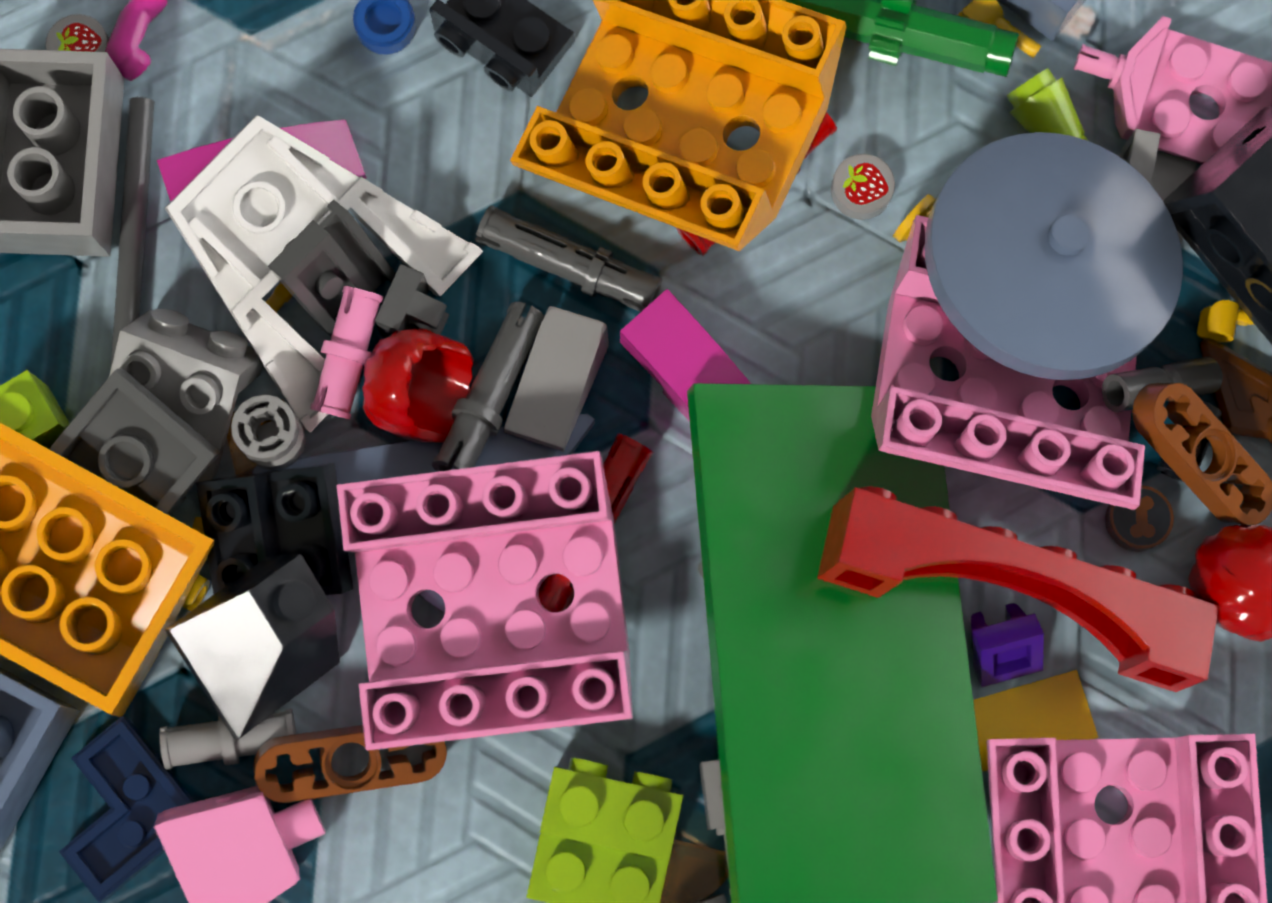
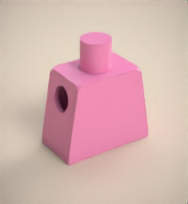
(236, 846)

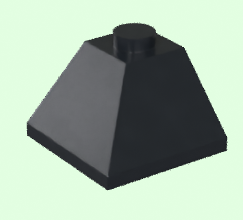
(259, 641)

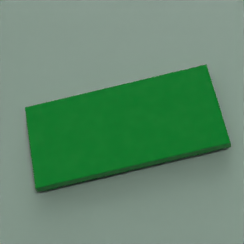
(832, 707)

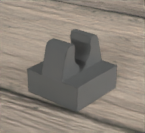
(409, 306)

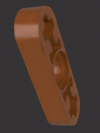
(1179, 446)
(371, 778)

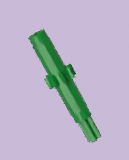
(904, 27)

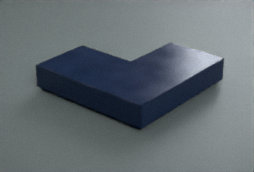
(136, 789)

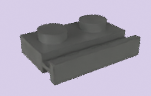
(326, 260)

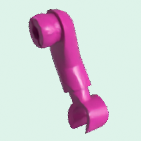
(128, 34)

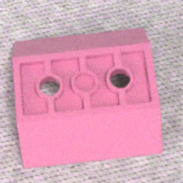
(992, 415)
(486, 548)
(1185, 833)

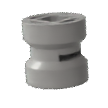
(278, 441)

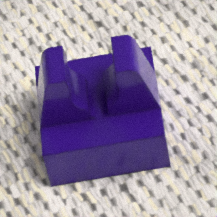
(1008, 647)

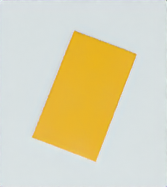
(1035, 710)

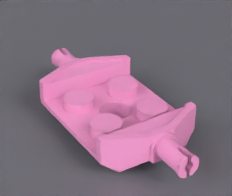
(1160, 76)

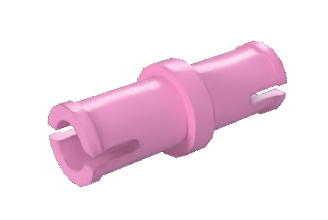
(346, 352)

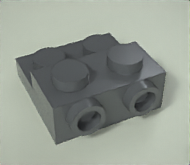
(136, 444)

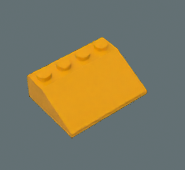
(86, 575)

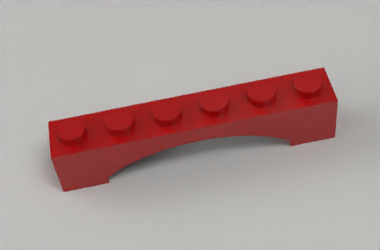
(1151, 629)

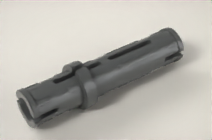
(591, 269)
(480, 411)

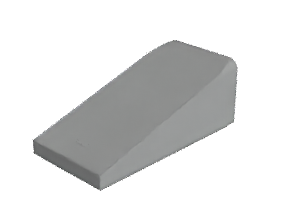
(557, 378)

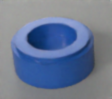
(384, 25)

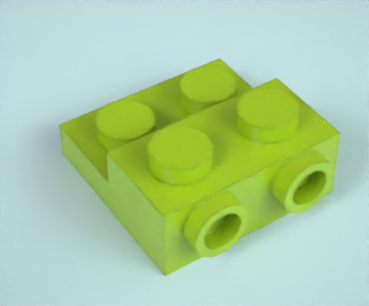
(604, 837)

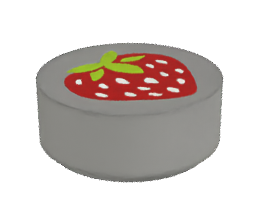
(77, 34)
(862, 186)

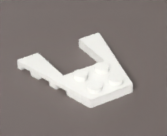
(263, 197)

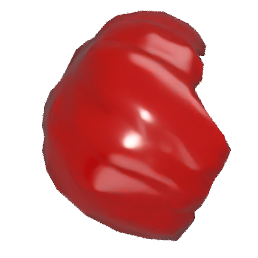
(416, 383)
(1236, 575)

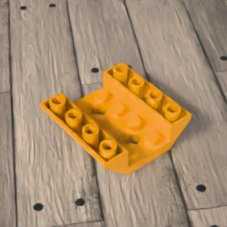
(705, 76)

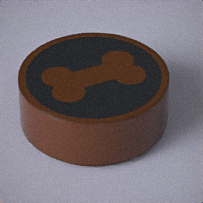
(1145, 525)

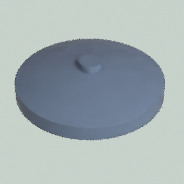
(1053, 256)

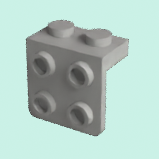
(189, 370)

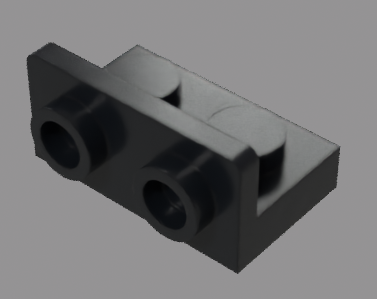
(507, 36)

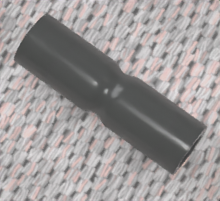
(1200, 374)

